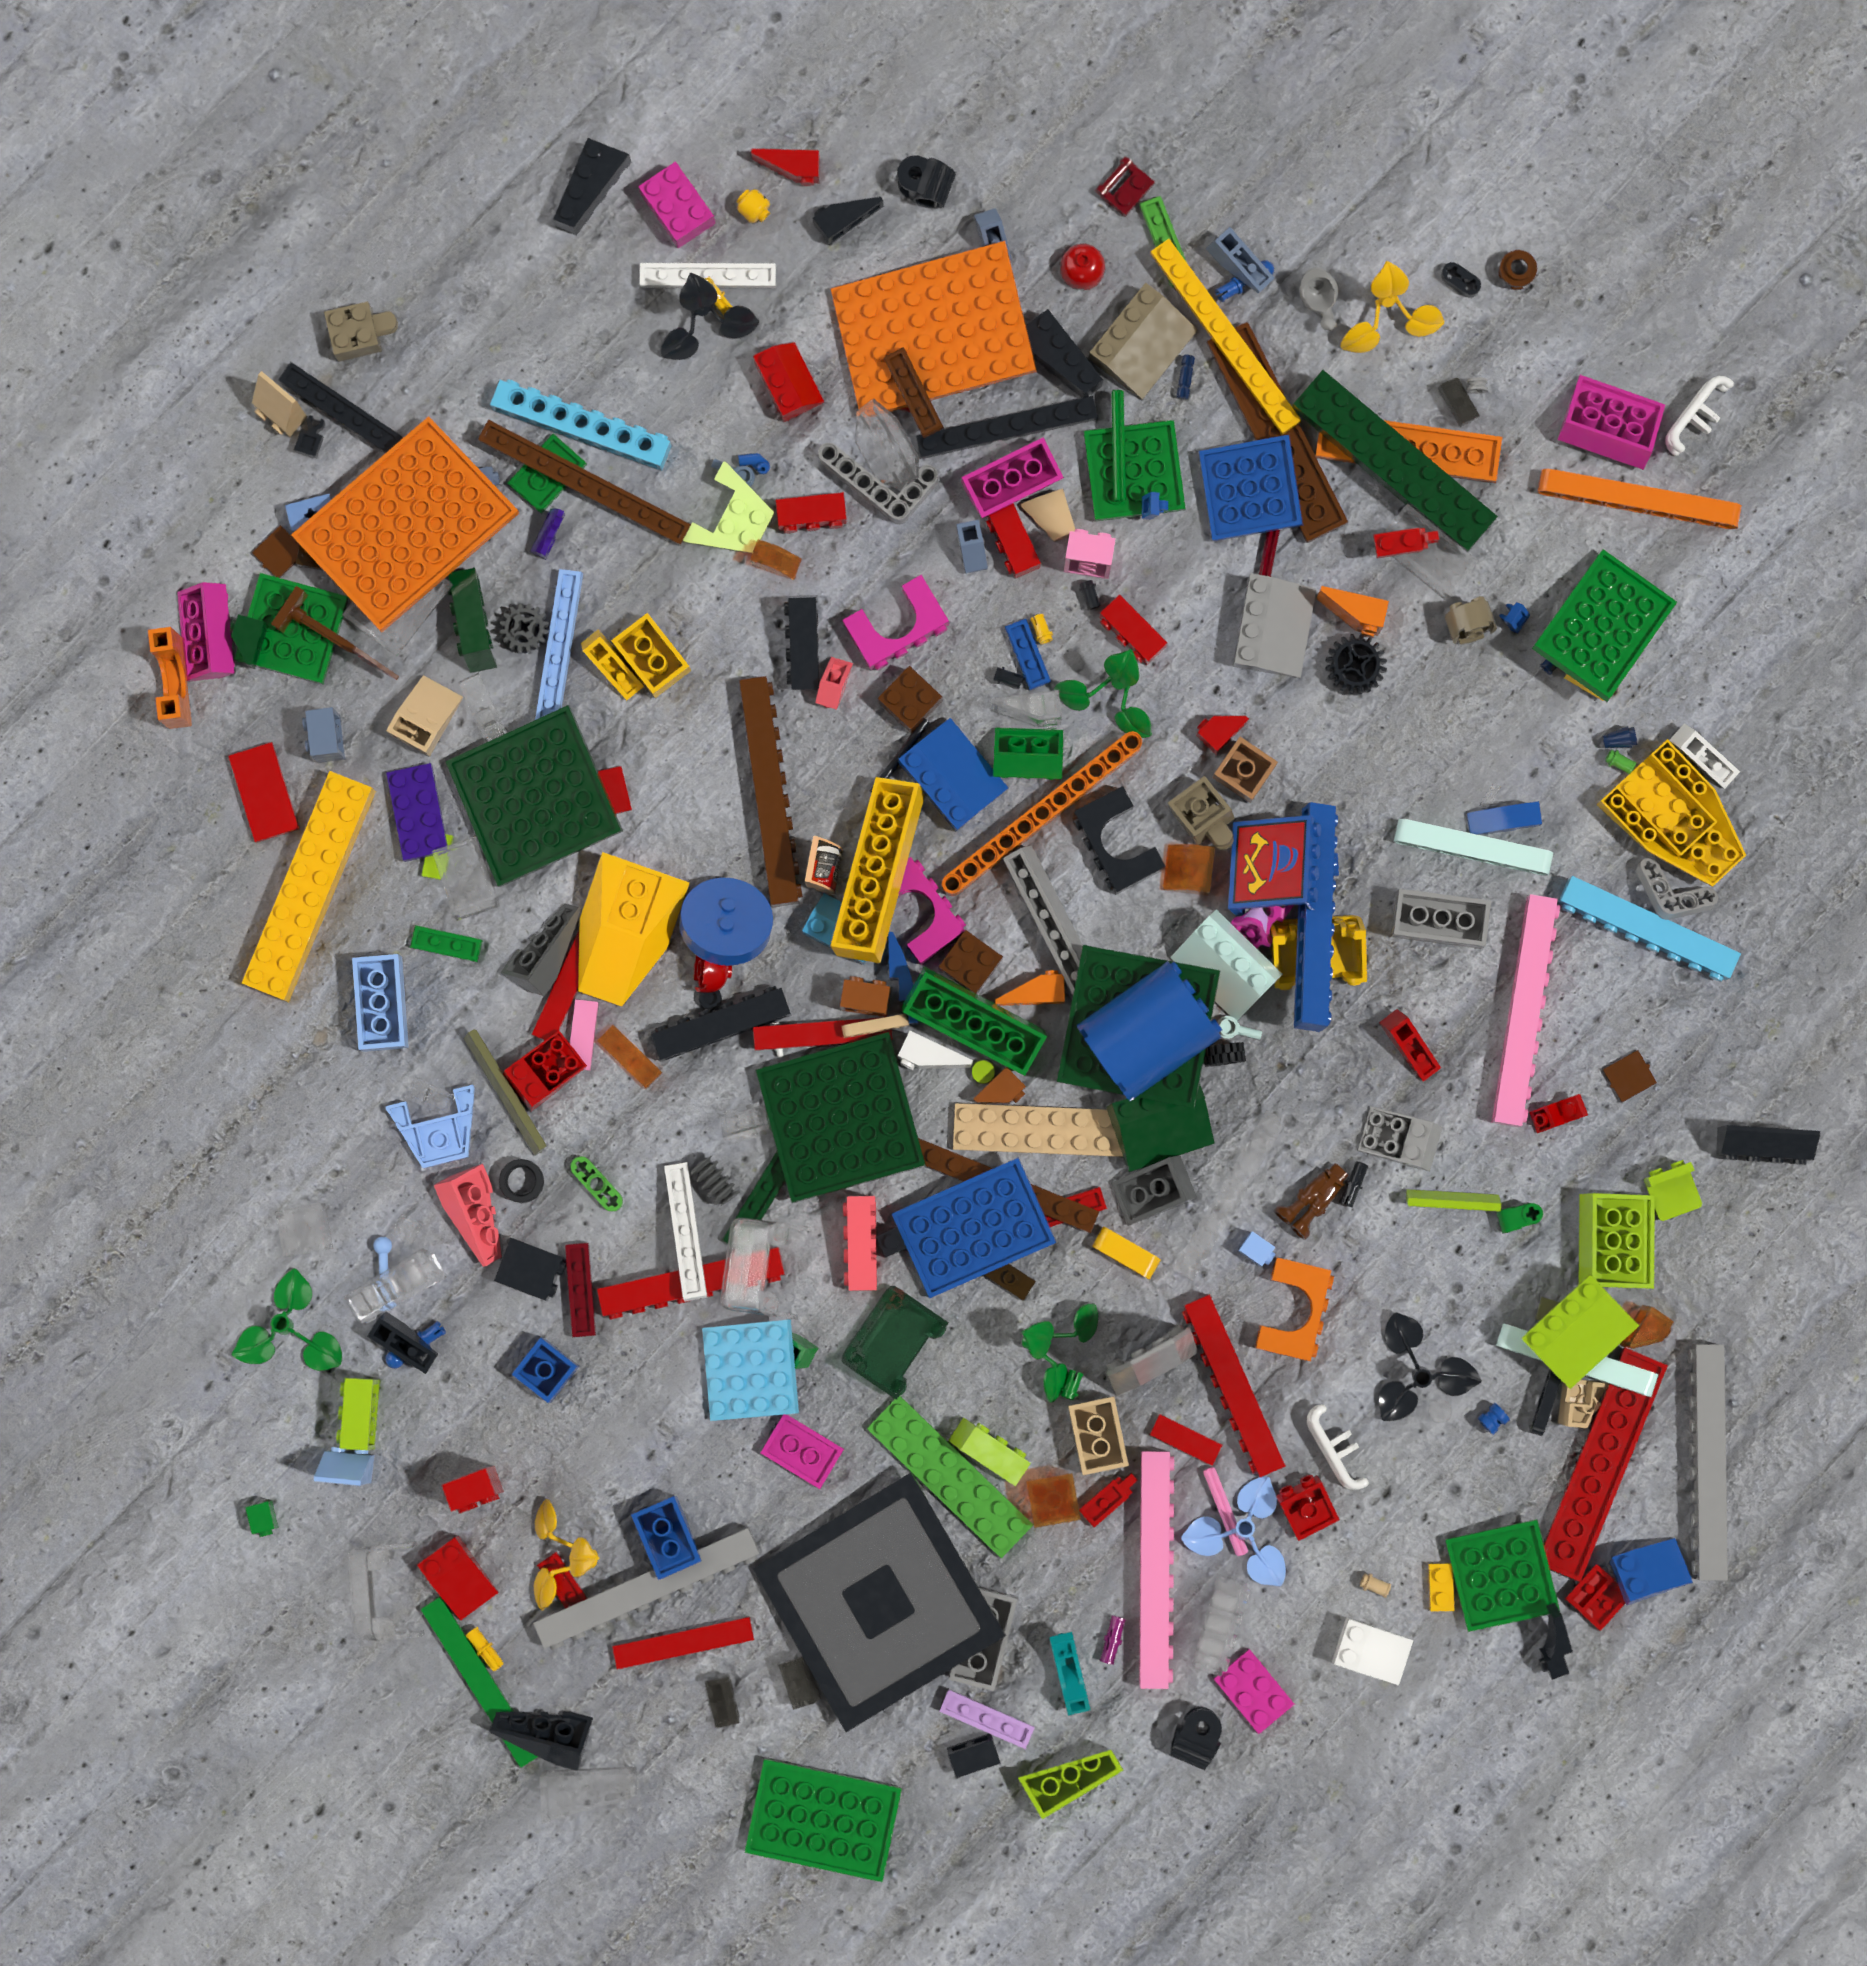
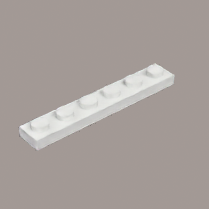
(723, 274)
(685, 1231)

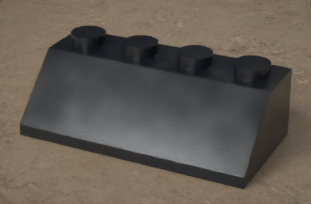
(1766, 1142)

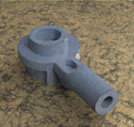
(744, 472)

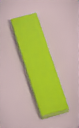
(1453, 1200)

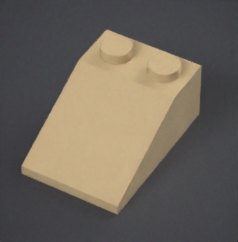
(277, 406)

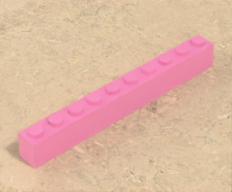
(1524, 1011)
(1154, 1570)

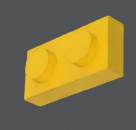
(1441, 1587)

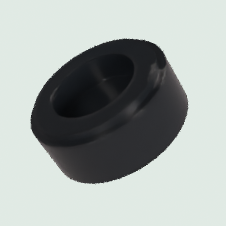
(710, 1000)

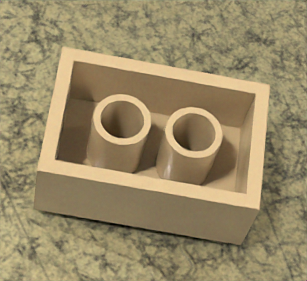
(1098, 1435)

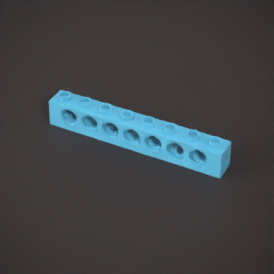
(654, 457)

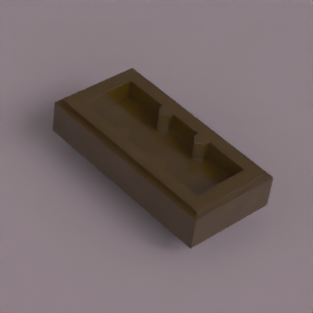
(1012, 1280)

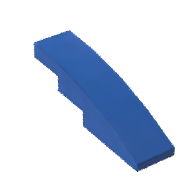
(899, 971)

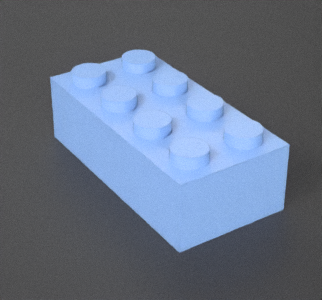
(380, 1002)

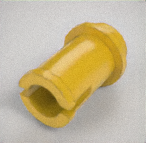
(1041, 628)

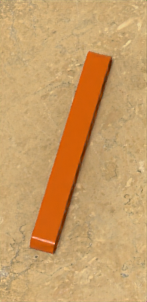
(1639, 499)

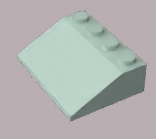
(1243, 968)

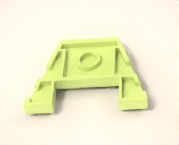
(742, 521)

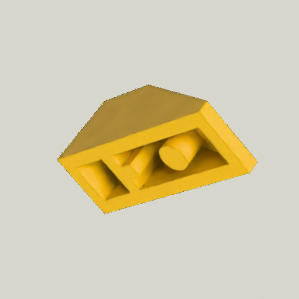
(611, 664)

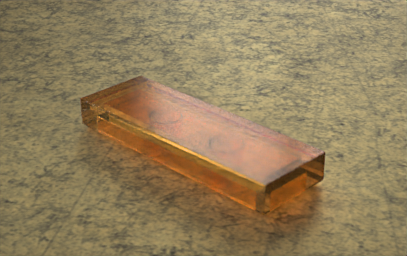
(629, 1056)

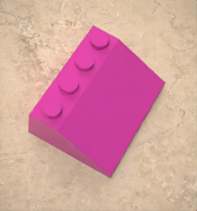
(1611, 422)

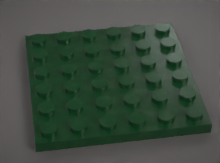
(534, 796)
(1100, 979)
(840, 1117)

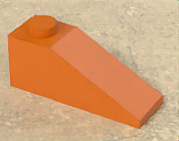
(1038, 991)

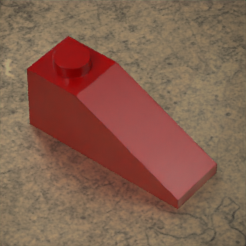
(796, 165)
(1410, 1044)

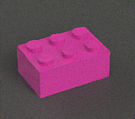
(677, 204)

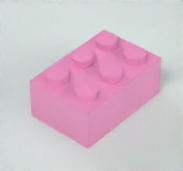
(1089, 554)

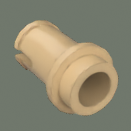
(1375, 1585)

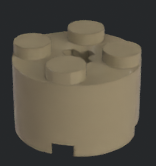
(1470, 620)

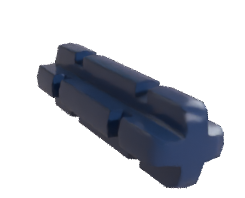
(1185, 377)

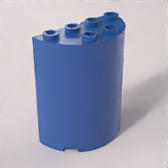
(1149, 1030)

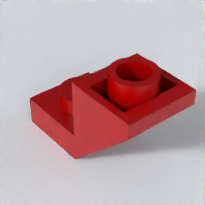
(1558, 1113)

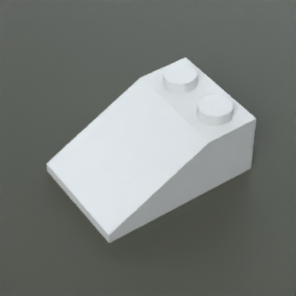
(926, 1054)
(1372, 1651)

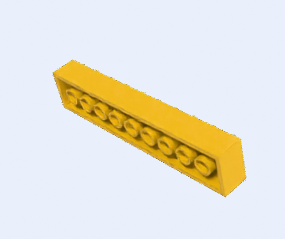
(309, 886)

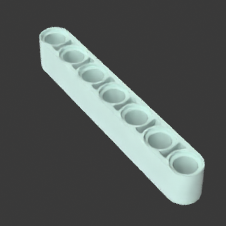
(1473, 847)
(1607, 1370)

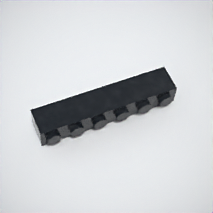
(720, 1024)

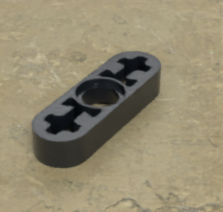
(1545, 1404)

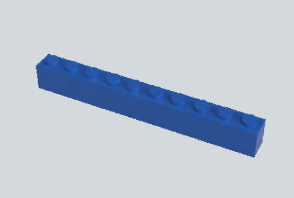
(1315, 932)

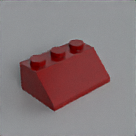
(788, 380)

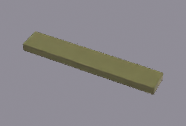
(505, 1092)

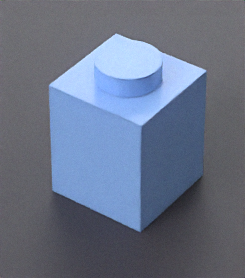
(1257, 1249)

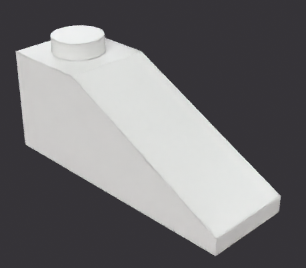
(1704, 755)

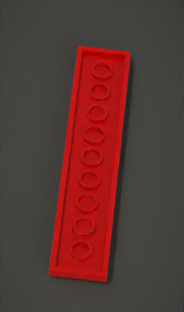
(1599, 1471)

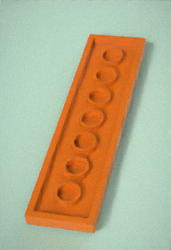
(1454, 451)

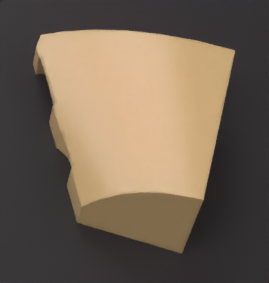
(1051, 514)
(1580, 1403)

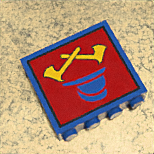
(1274, 863)

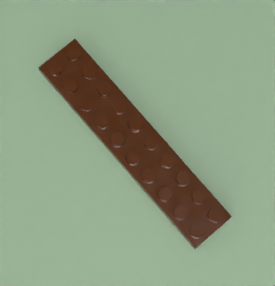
(1317, 500)

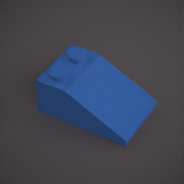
(666, 1537)
(1650, 1571)

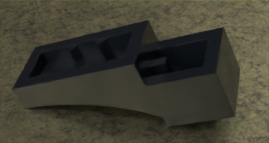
(1556, 1645)

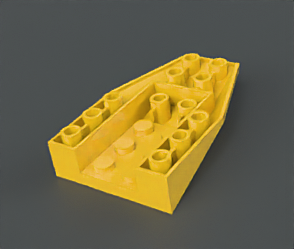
(1676, 815)
(625, 926)

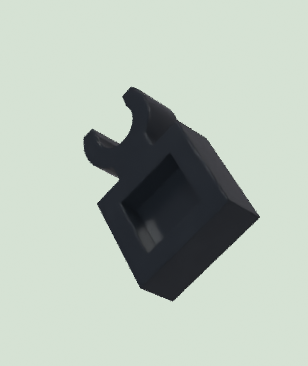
(309, 440)

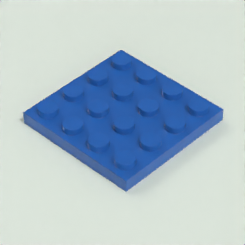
(1251, 488)

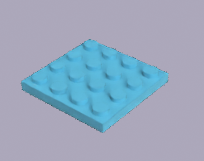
(750, 1370)

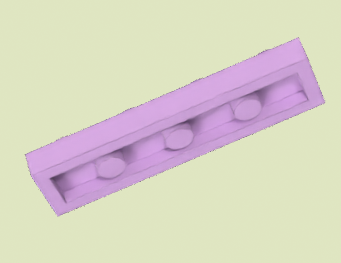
(987, 1719)

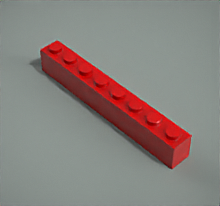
(667, 1287)
(1234, 1386)

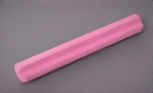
(1224, 1509)

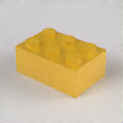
(651, 655)

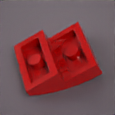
(1597, 1597)

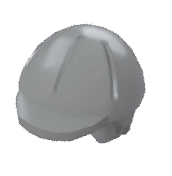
(1319, 294)

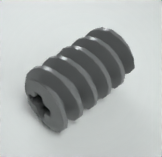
(714, 1182)

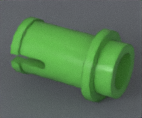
(1620, 761)

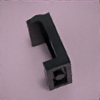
(530, 1269)

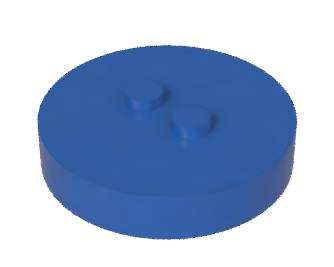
(726, 921)

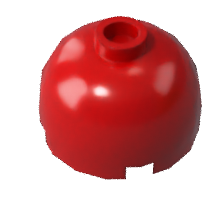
(1082, 266)
(710, 976)

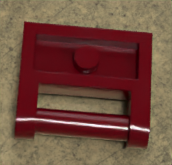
(1130, 192)

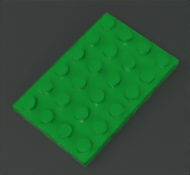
(1604, 625)
(823, 1820)

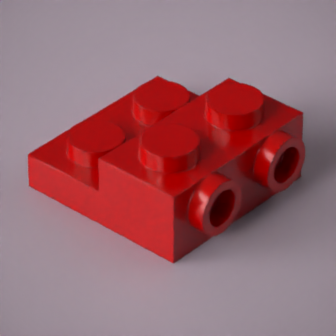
(1307, 1507)

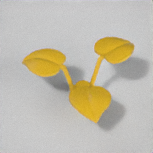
(1387, 286)
(581, 1557)

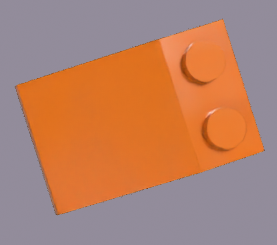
(1357, 610)

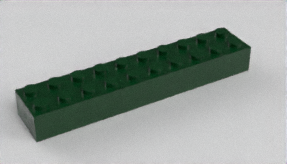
(1393, 460)

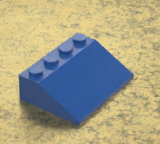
(952, 774)

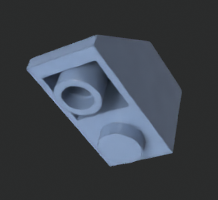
(972, 546)

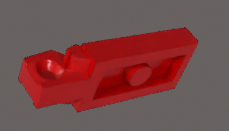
(1403, 542)
(1108, 1499)

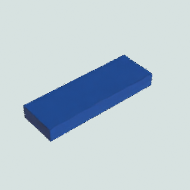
(1027, 654)

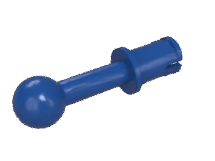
(1235, 286)
(427, 1335)

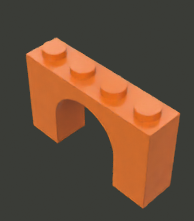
(174, 706)
(1314, 1283)

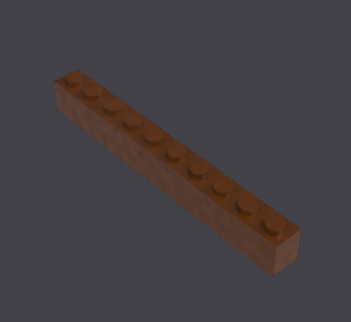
(769, 791)

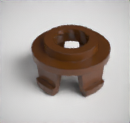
(1517, 282)

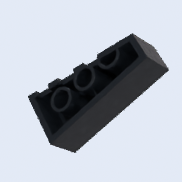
(1061, 356)
(803, 642)

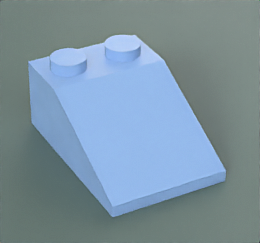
(345, 1467)

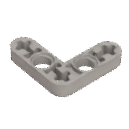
(1670, 899)

